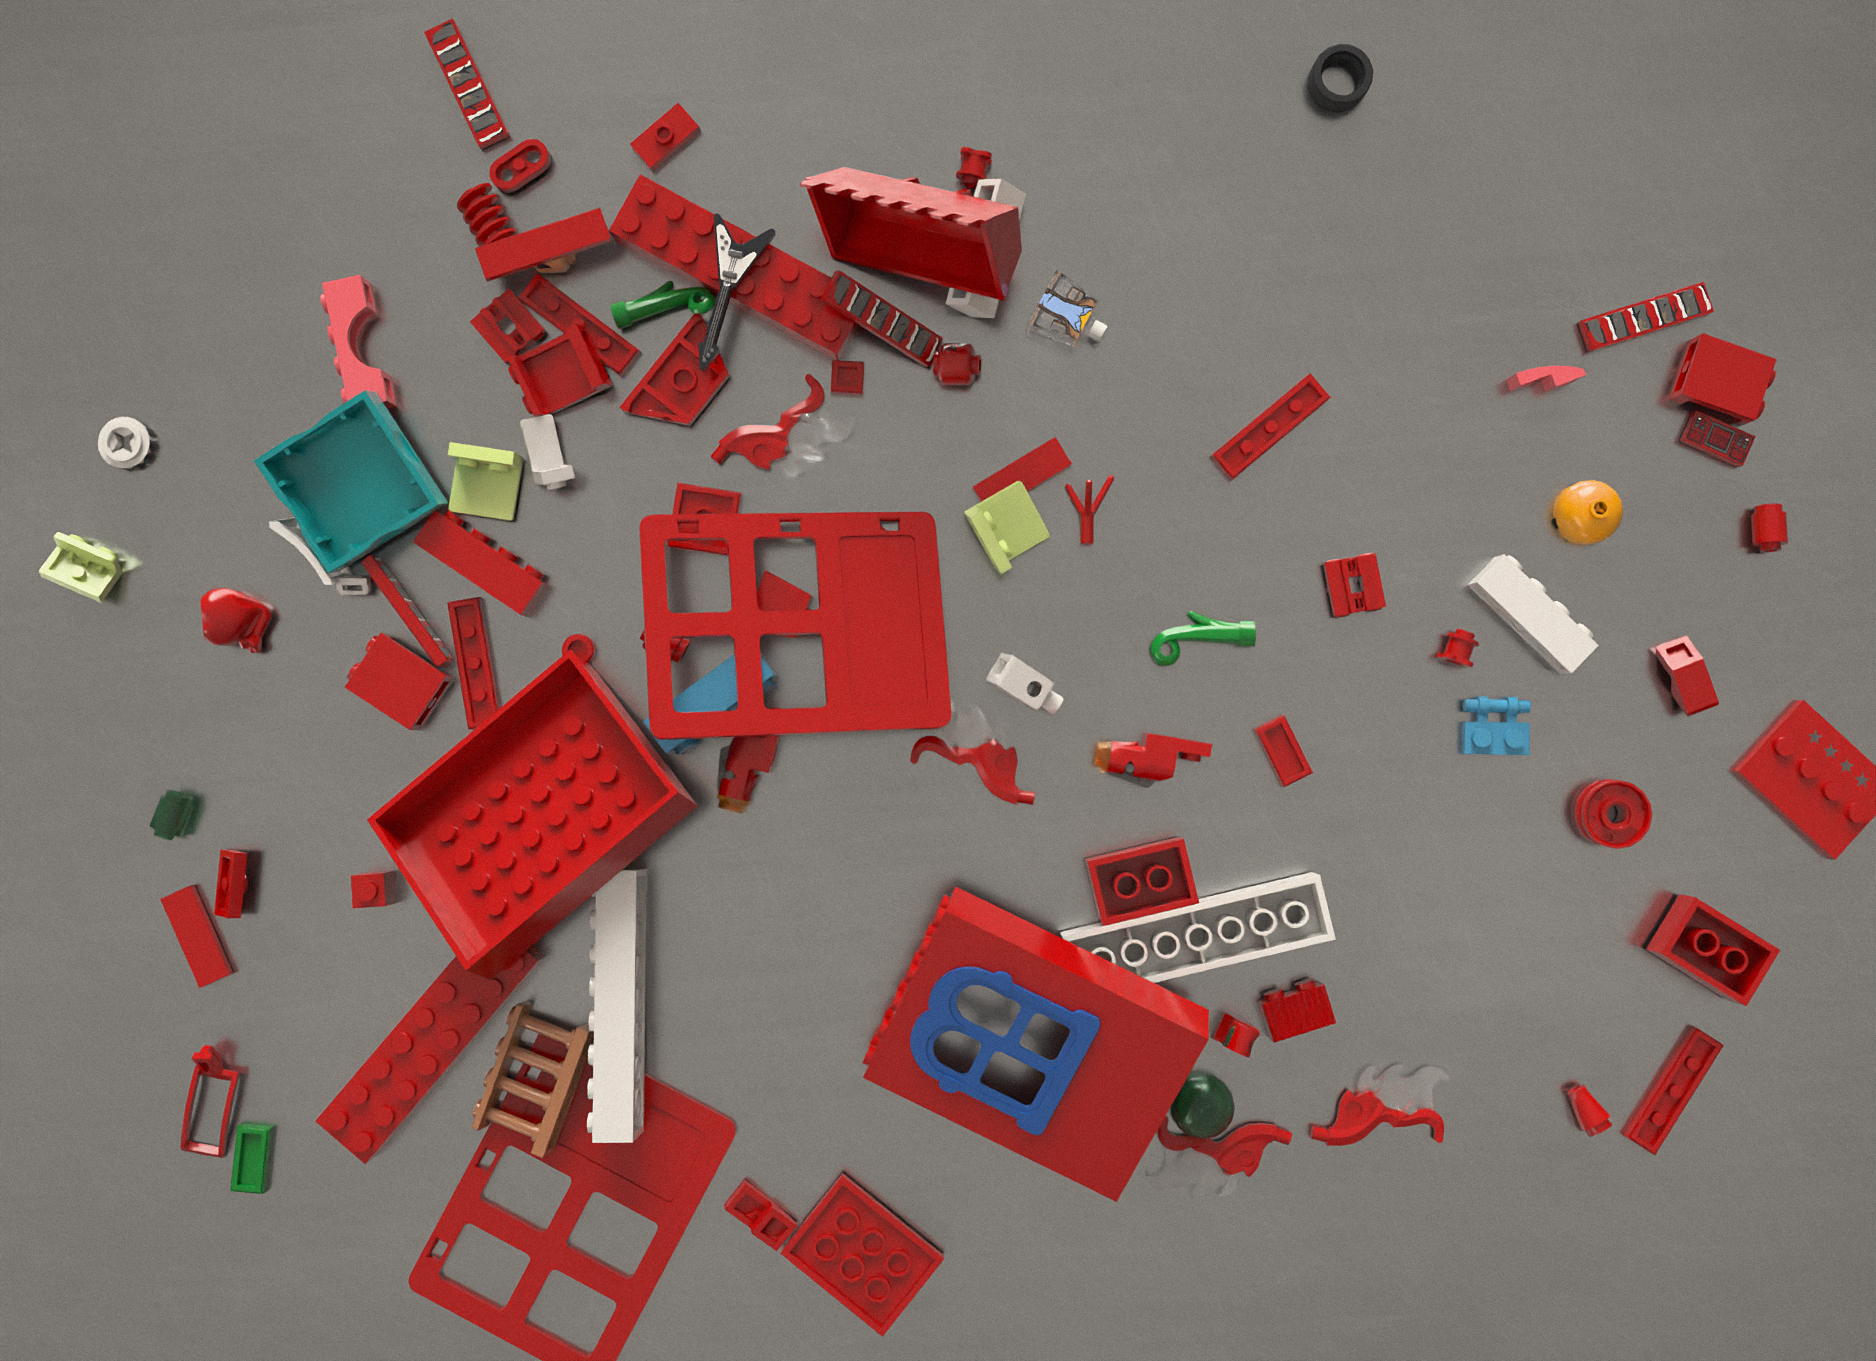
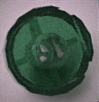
(1199, 1091)

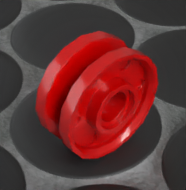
(1632, 818)

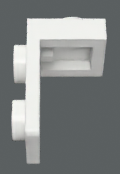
(545, 452)

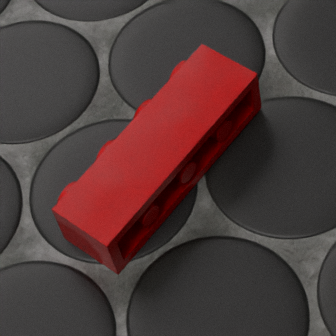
(481, 563)

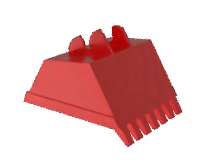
(918, 230)

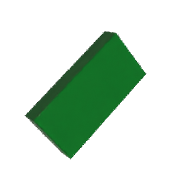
(251, 1158)

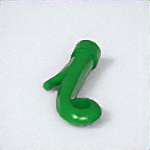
(661, 300)
(1206, 631)

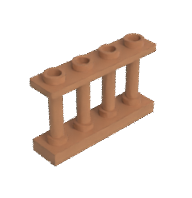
(555, 1103)

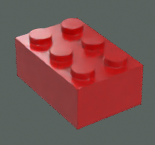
(1141, 881)
(1713, 949)

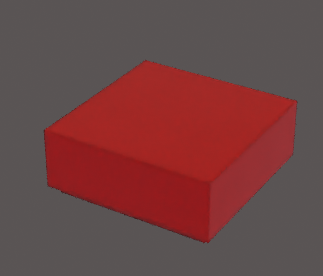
(847, 377)

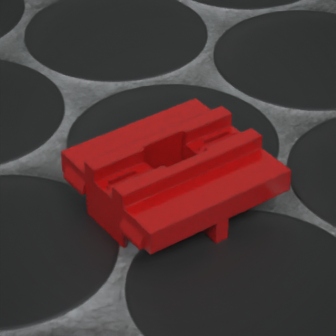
(509, 308)
(1367, 573)

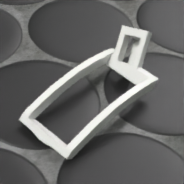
(346, 578)

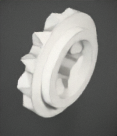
(110, 442)

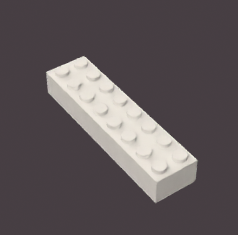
(1215, 931)
(618, 1009)

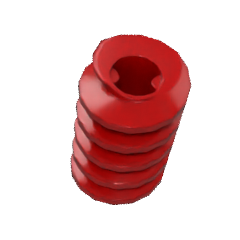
(482, 217)

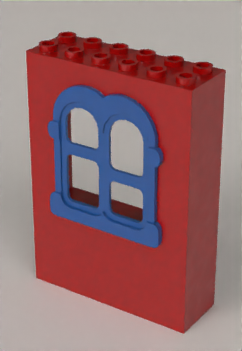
(1103, 1090)

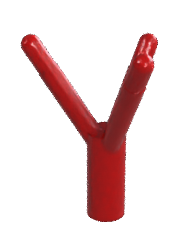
(1087, 513)

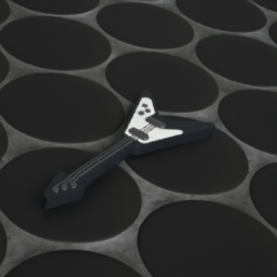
(733, 264)

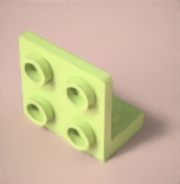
(484, 481)
(1007, 525)

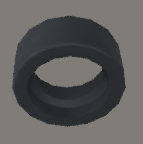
(1350, 55)

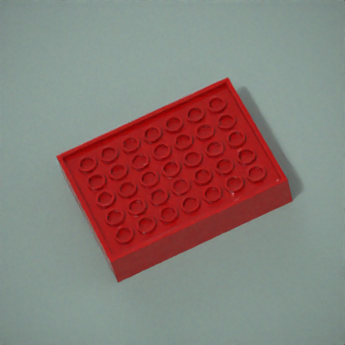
(530, 815)

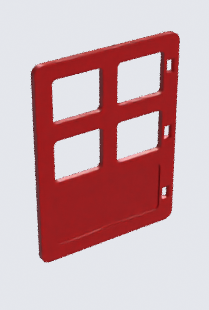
(874, 620)
(654, 1176)

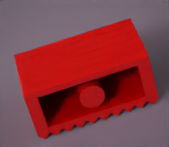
(1296, 1010)

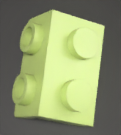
(82, 567)

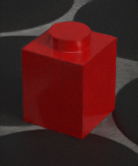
(373, 889)

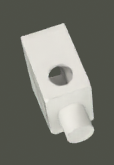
(1013, 678)

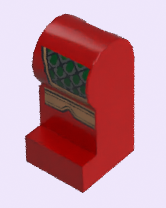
(1235, 1034)

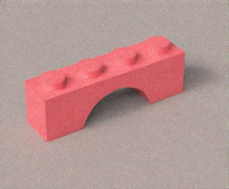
(349, 307)

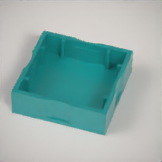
(351, 481)

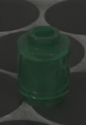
(172, 814)

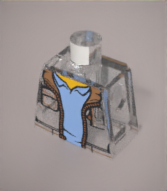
(1065, 313)

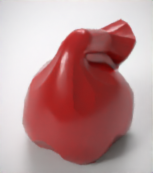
(234, 618)

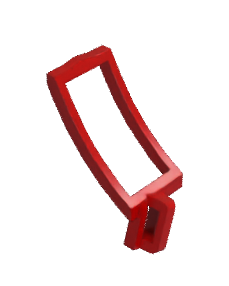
(216, 1070)

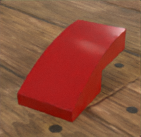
(760, 1214)

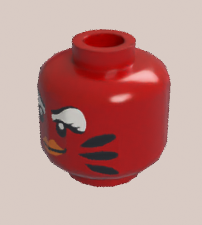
(956, 364)

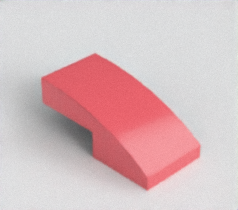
(1550, 377)

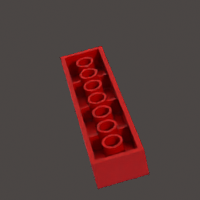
(775, 288)
(420, 1054)

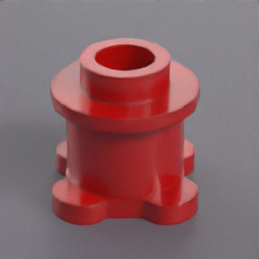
(973, 166)
(1459, 648)

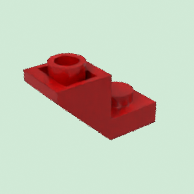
(1690, 678)

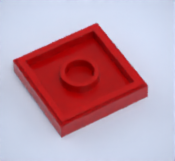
(703, 500)

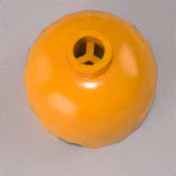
(1588, 512)

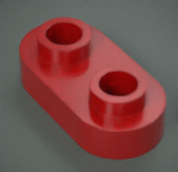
(518, 162)

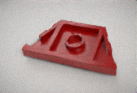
(675, 385)

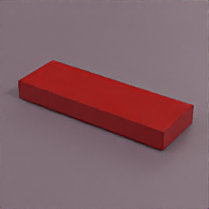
(1029, 469)
(196, 936)

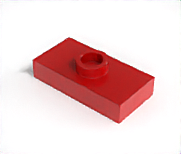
(665, 137)
(231, 883)

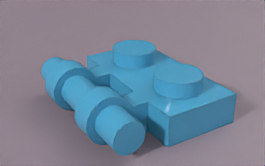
(1495, 737)

